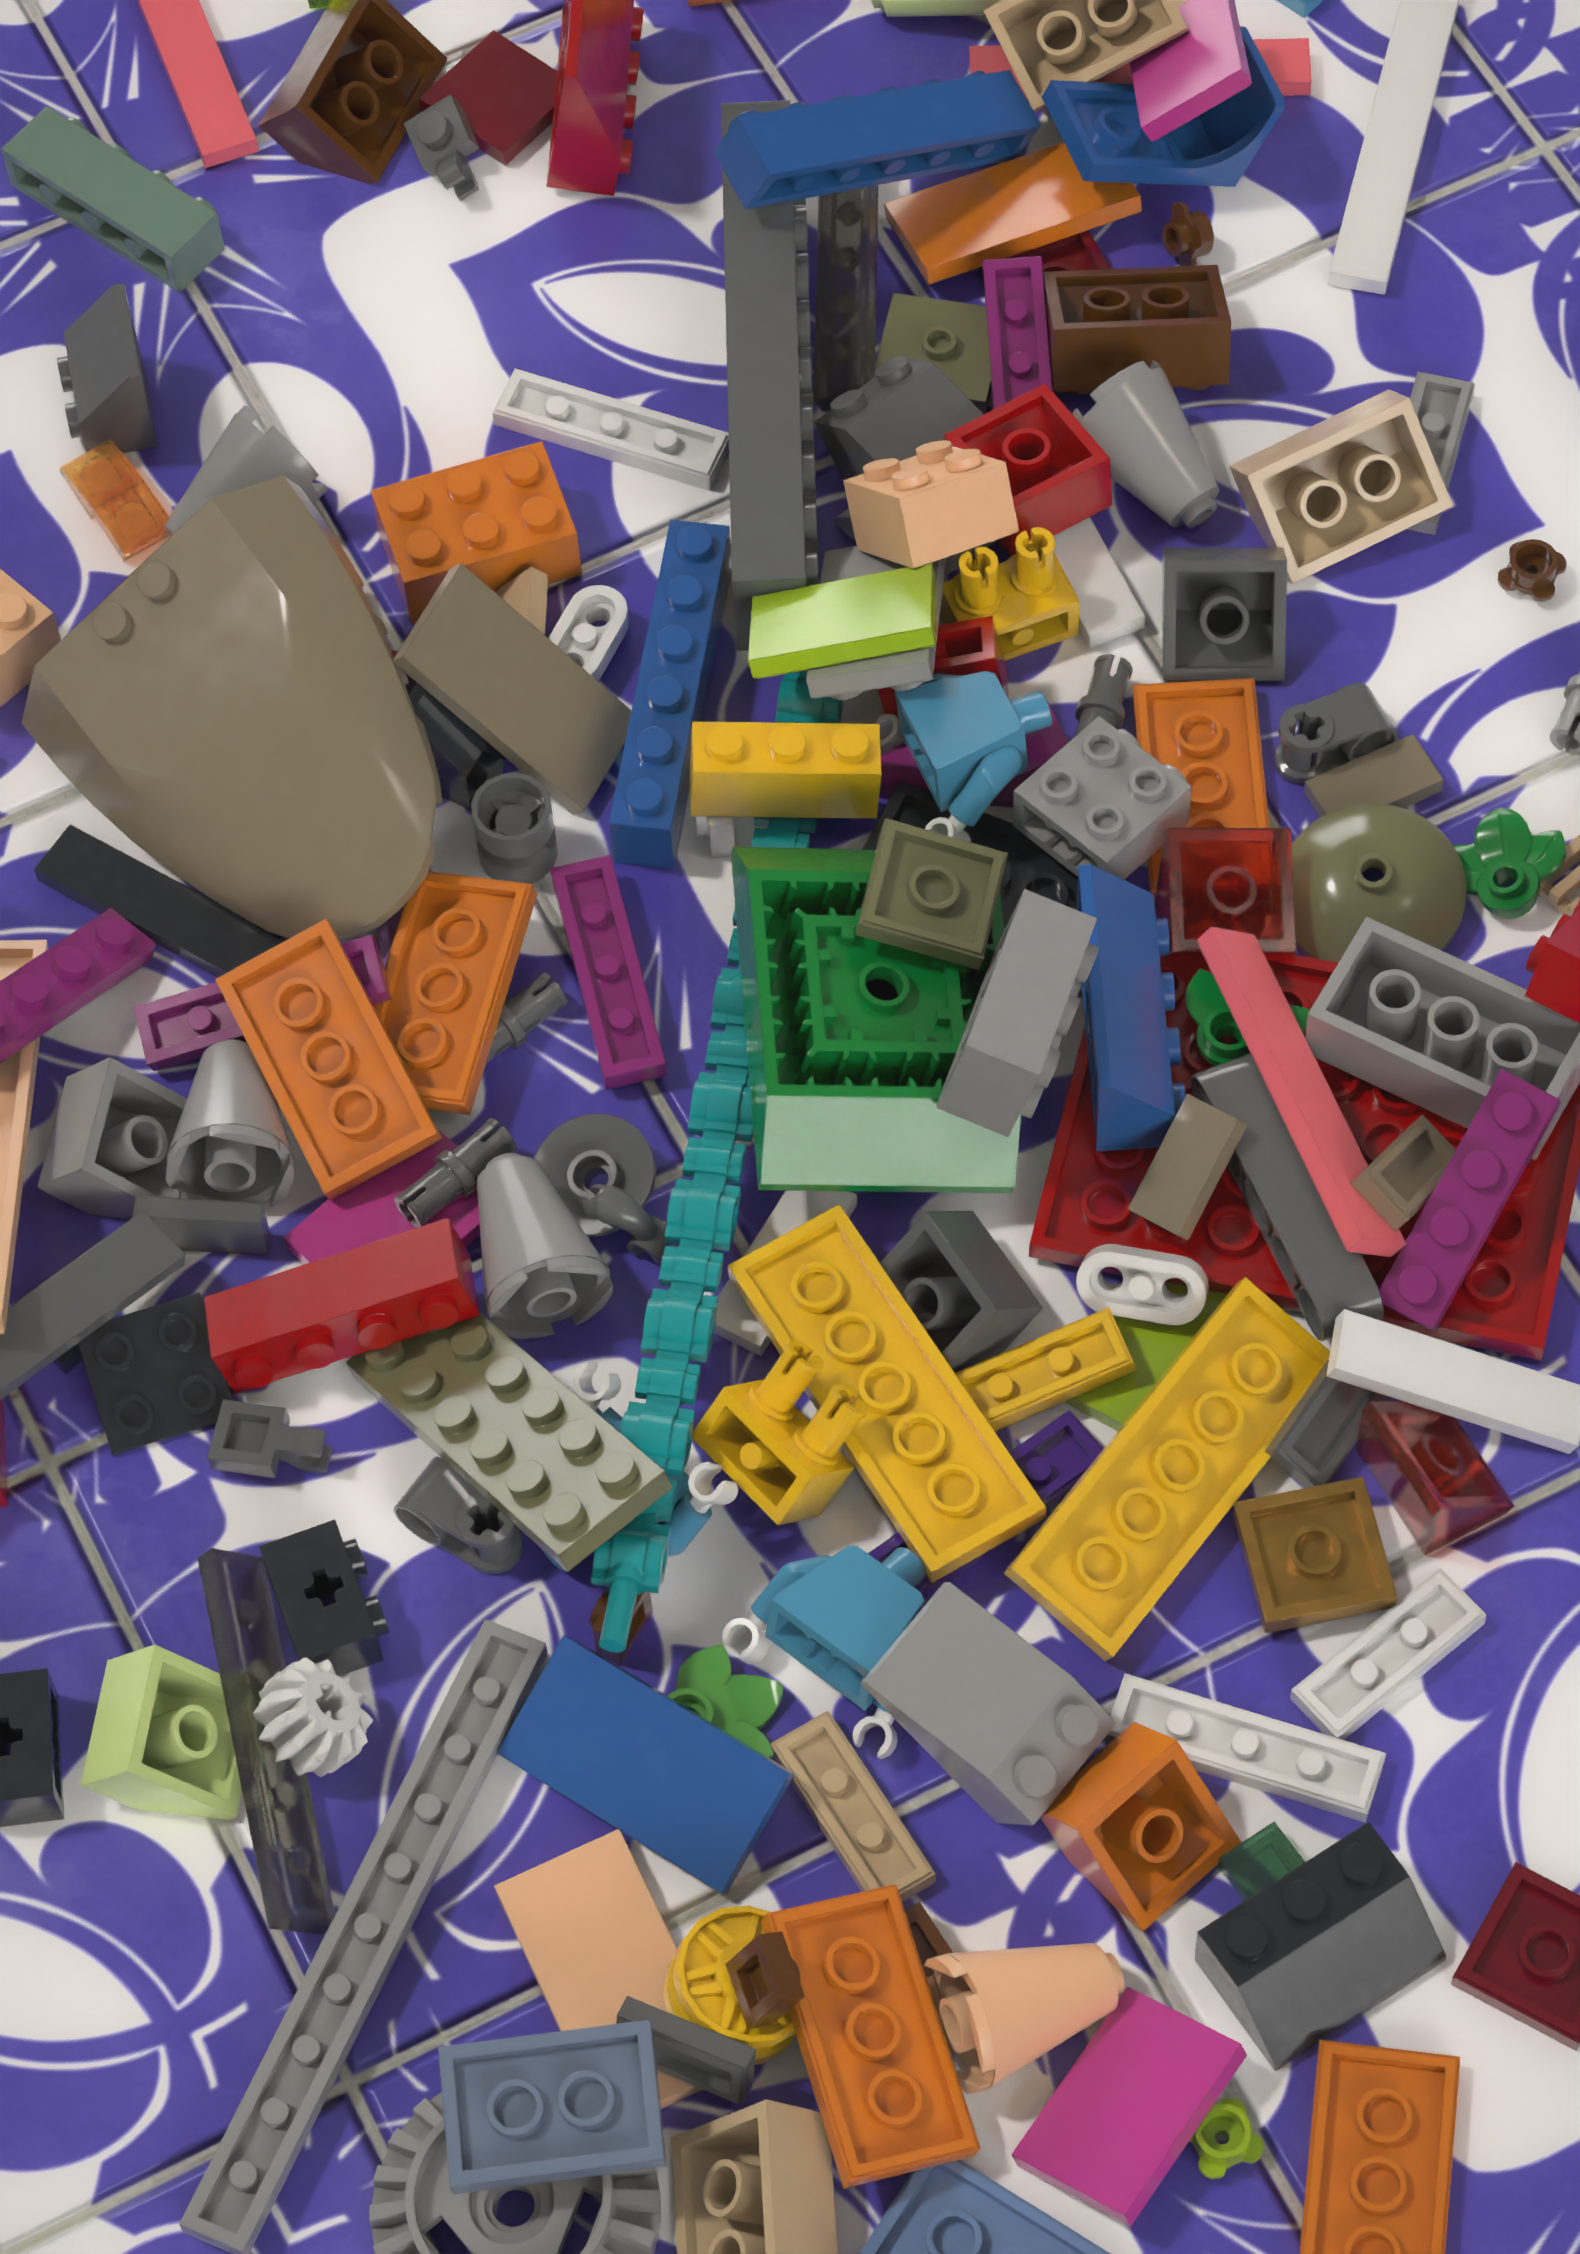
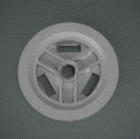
(416, 2195)

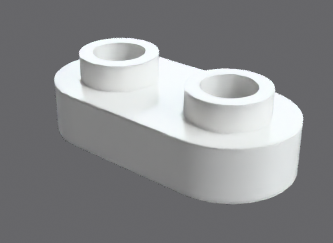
(585, 643)
(1143, 1288)

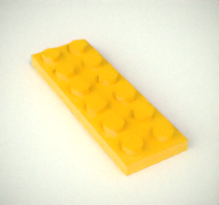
(923, 1437)
(1170, 1471)

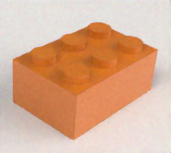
(484, 513)

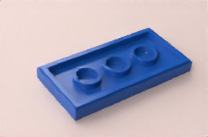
(645, 1764)

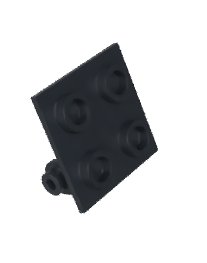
(154, 1374)

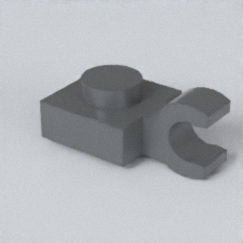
(442, 142)
(258, 1437)

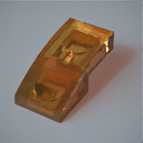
(117, 498)

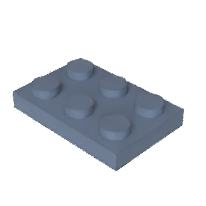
(551, 2106)

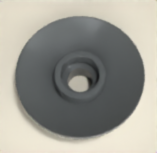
(594, 1147)

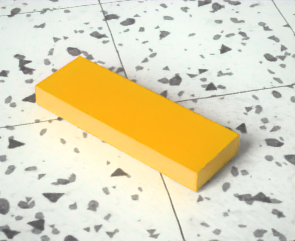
(1048, 1370)

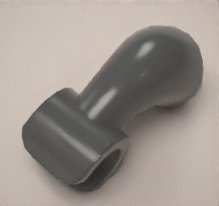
(622, 1211)

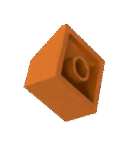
(1140, 1824)

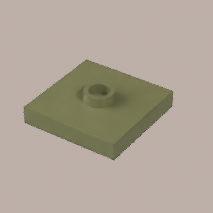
(944, 334)
(931, 894)

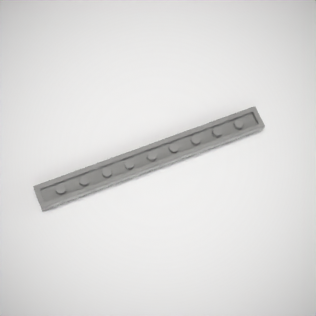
(363, 1941)

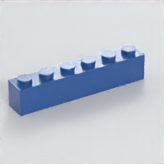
(875, 138)
(670, 694)

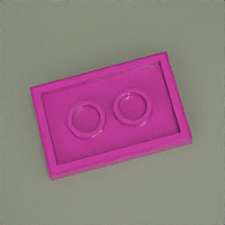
(1192, 69)
(370, 1213)
(1129, 2106)

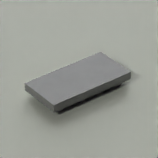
(898, 670)

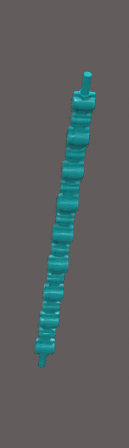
(699, 1219)

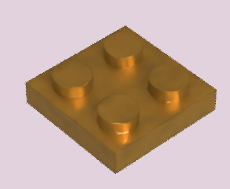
(1314, 1554)

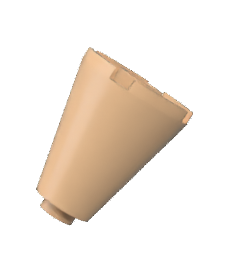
(1018, 2004)

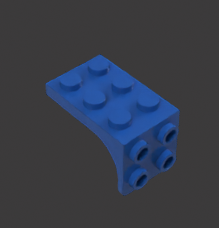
(1212, 149)

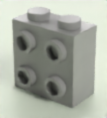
(1102, 802)

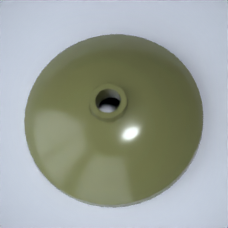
(1417, 896)

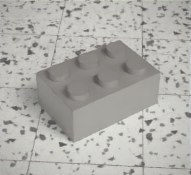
(1020, 1015)

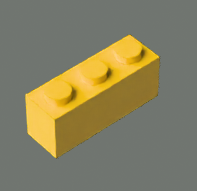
(785, 770)

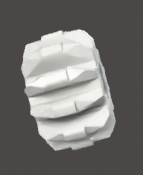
(312, 1717)

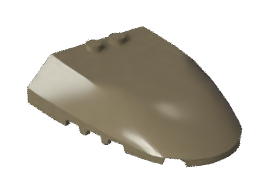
(249, 720)

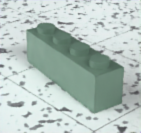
(114, 198)

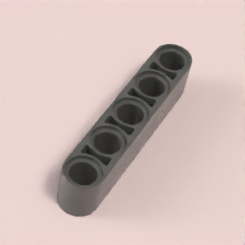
(1286, 1201)

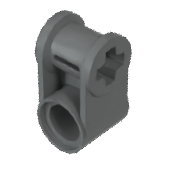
(1332, 728)
(459, 1519)

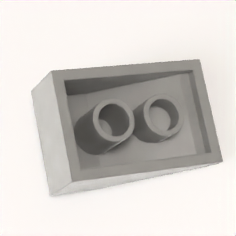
(988, 1707)

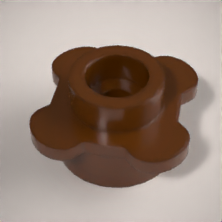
(1187, 234)
(1535, 556)

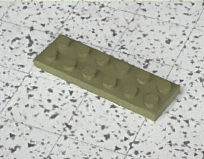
(515, 1435)

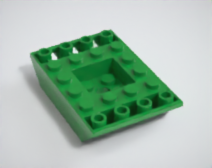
(834, 1074)

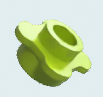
(1243, 2145)

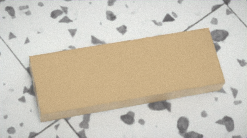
(852, 1808)

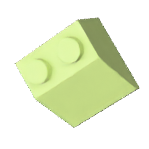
(163, 1737)

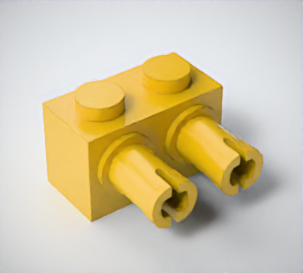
(1024, 594)
(772, 1448)

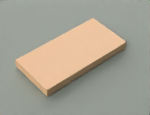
(593, 1938)

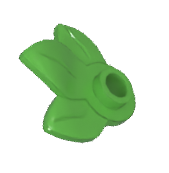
(732, 1702)

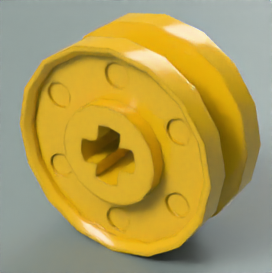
(701, 1988)

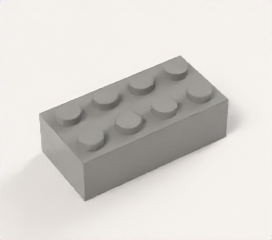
(1437, 1027)

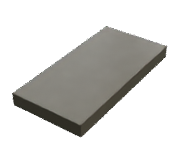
(515, 688)

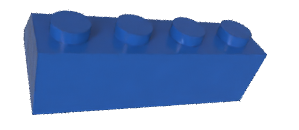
(1126, 1015)

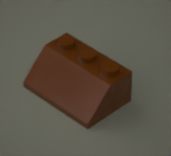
(353, 90)
(1135, 315)

